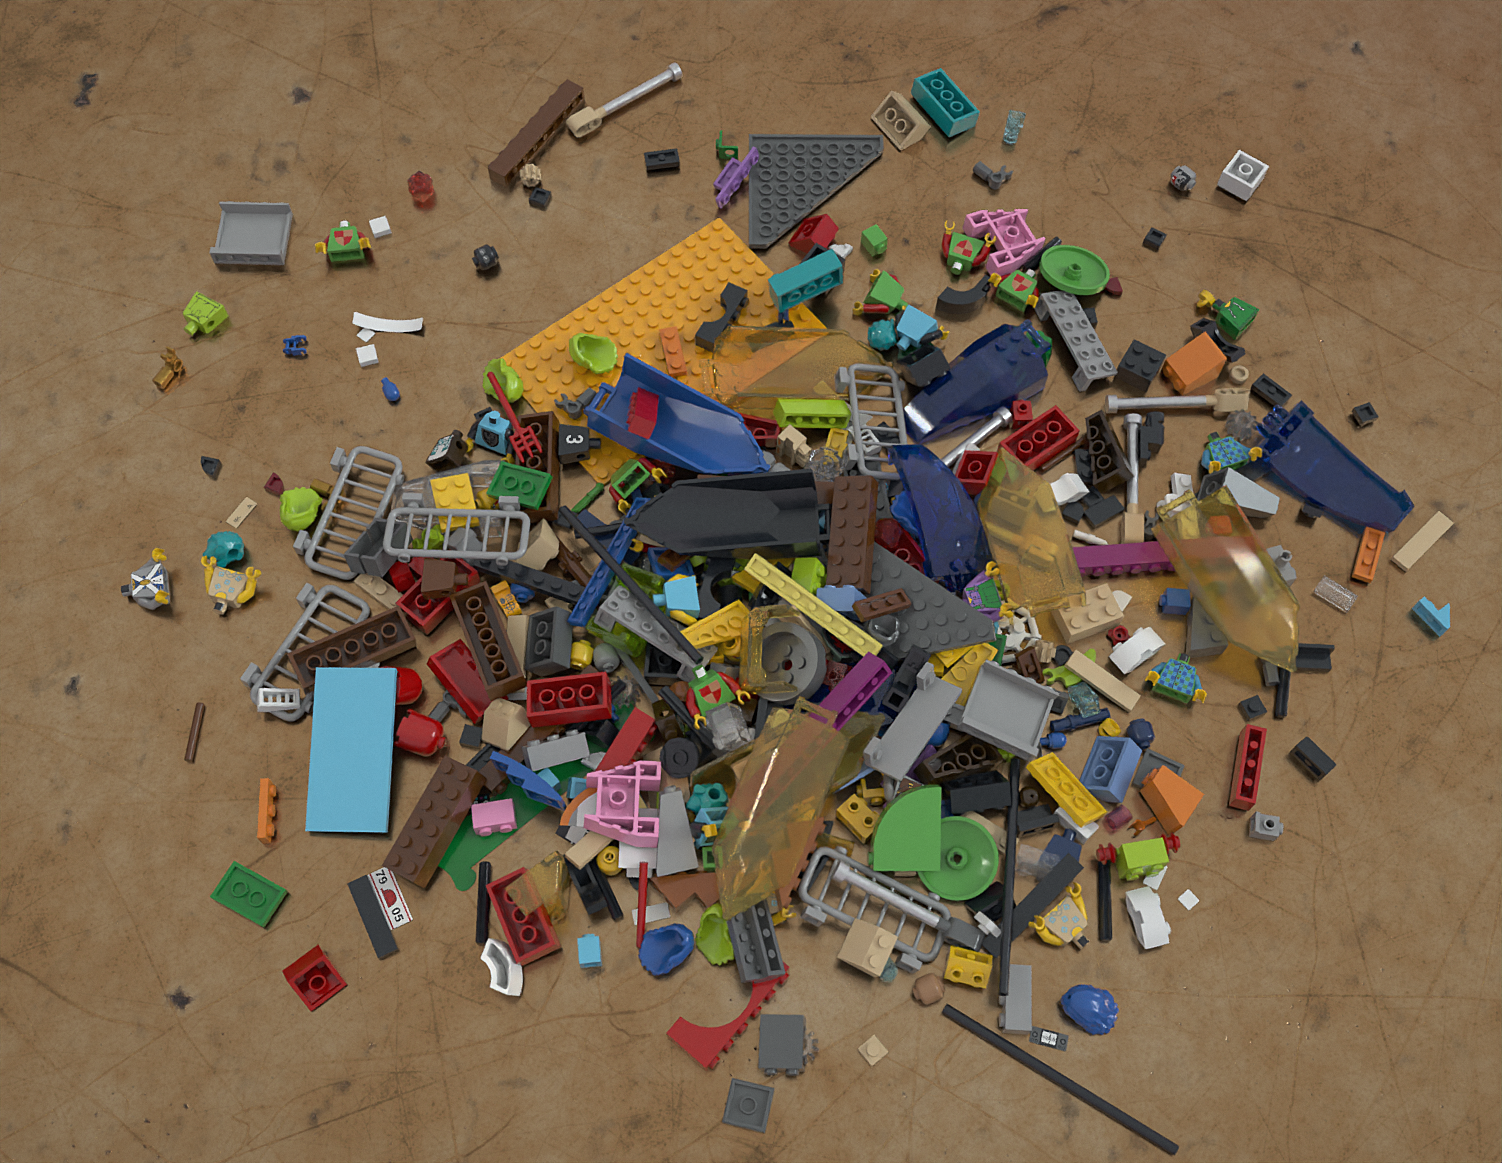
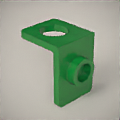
(722, 155)

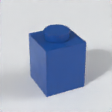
(1175, 601)

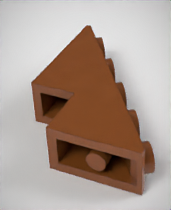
(684, 887)
(782, 894)

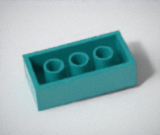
(945, 102)
(805, 280)

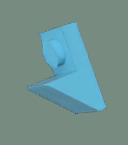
(1437, 620)

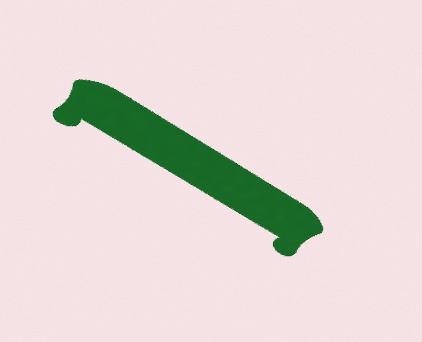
(468, 848)

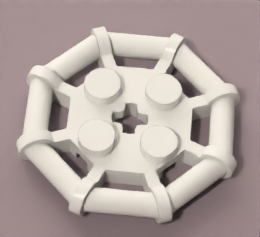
(1018, 633)

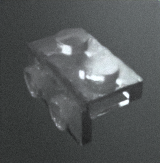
(1035, 862)

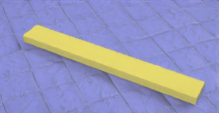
(812, 606)

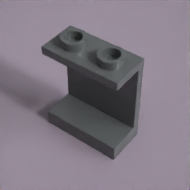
(781, 1044)

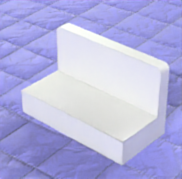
(1083, 833)

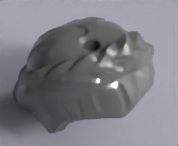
(883, 629)

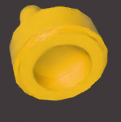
(1206, 298)
(1110, 727)

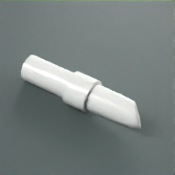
(1089, 538)

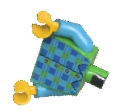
(1226, 453)
(1177, 679)

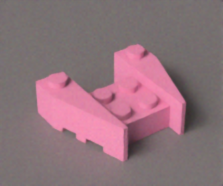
(1013, 238)
(619, 803)

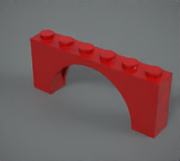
(707, 1043)

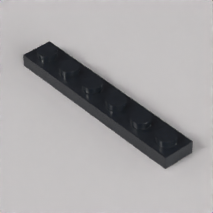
(532, 579)

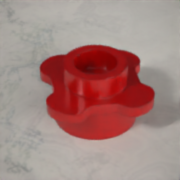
(1119, 630)

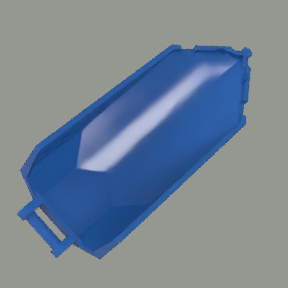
(688, 428)

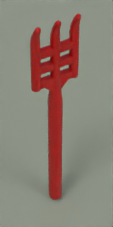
(519, 432)

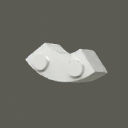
(1068, 489)
(1136, 650)
(1147, 917)
(505, 972)

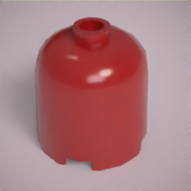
(407, 685)
(420, 734)

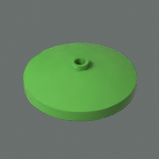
(1074, 269)
(976, 867)

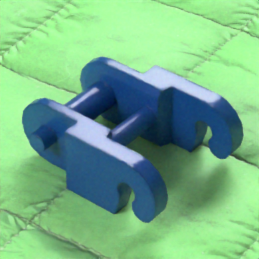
(294, 340)

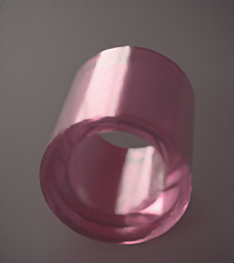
(1118, 817)

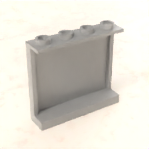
(252, 233)
(1007, 710)

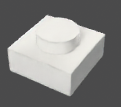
(987, 925)

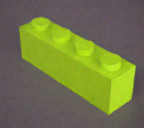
(812, 413)

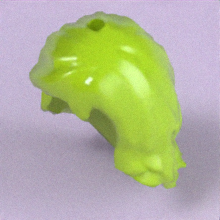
(593, 352)
(507, 378)
(299, 508)
(714, 936)

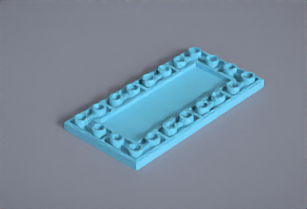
(351, 750)

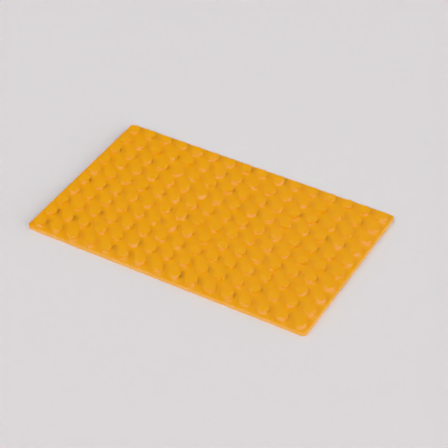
(669, 291)

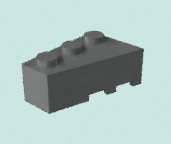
(1202, 633)

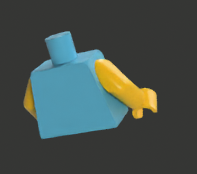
(680, 599)

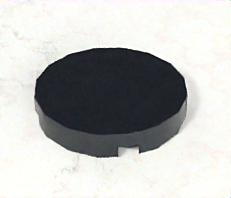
(680, 757)

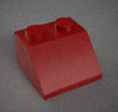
(814, 230)
(976, 469)
(314, 977)

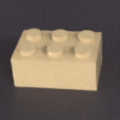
(1097, 616)

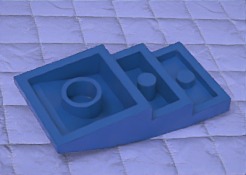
(531, 783)

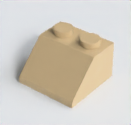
(541, 546)
(504, 723)
(867, 947)

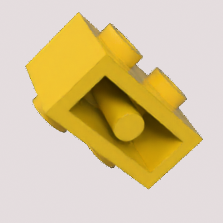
(858, 817)
(968, 967)

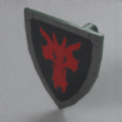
(838, 647)

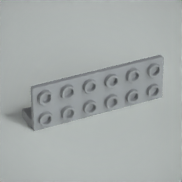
(1078, 335)
(628, 611)
(913, 726)

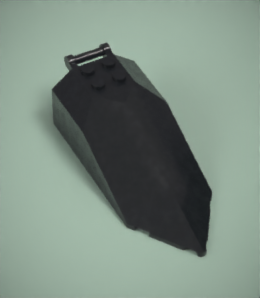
(738, 516)

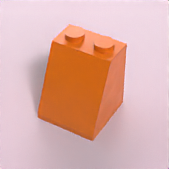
(1194, 364)
(1170, 798)

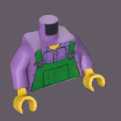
(983, 595)

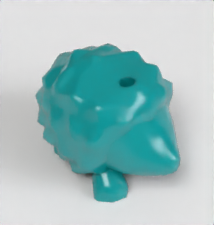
(882, 334)
(225, 547)
(707, 797)

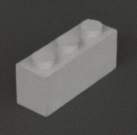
(555, 750)
(1017, 1006)

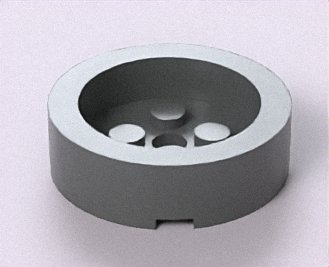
(792, 642)

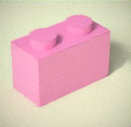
(494, 817)

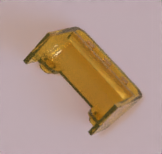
(751, 675)
(543, 884)

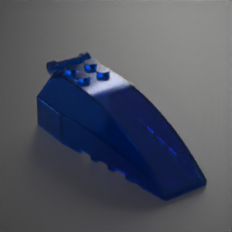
(980, 381)

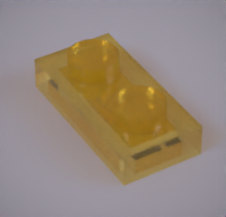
(831, 841)

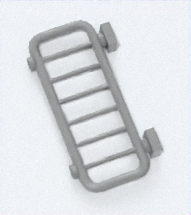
(854, 452)
(415, 505)
(305, 543)
(308, 599)
(815, 915)

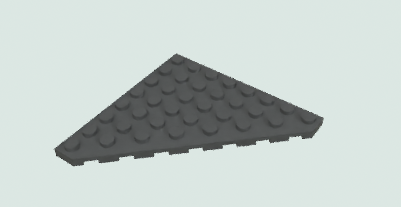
(798, 175)
(936, 617)

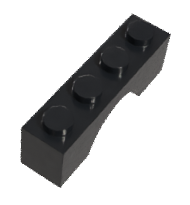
(732, 300)
(717, 570)

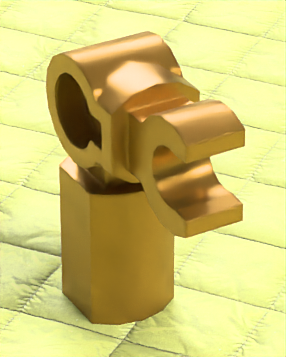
(172, 364)
(326, 490)

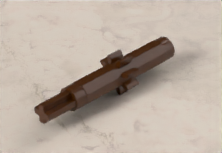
(571, 563)

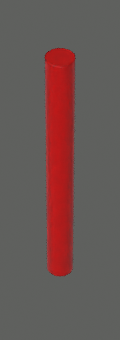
(642, 895)

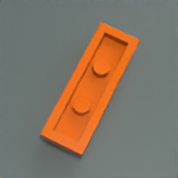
(673, 351)
(1368, 554)
(266, 811)

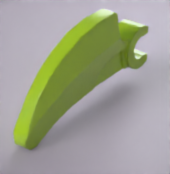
(1066, 676)

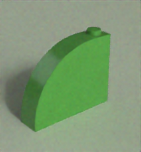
(908, 832)

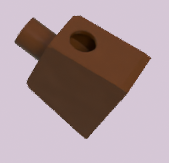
(440, 579)

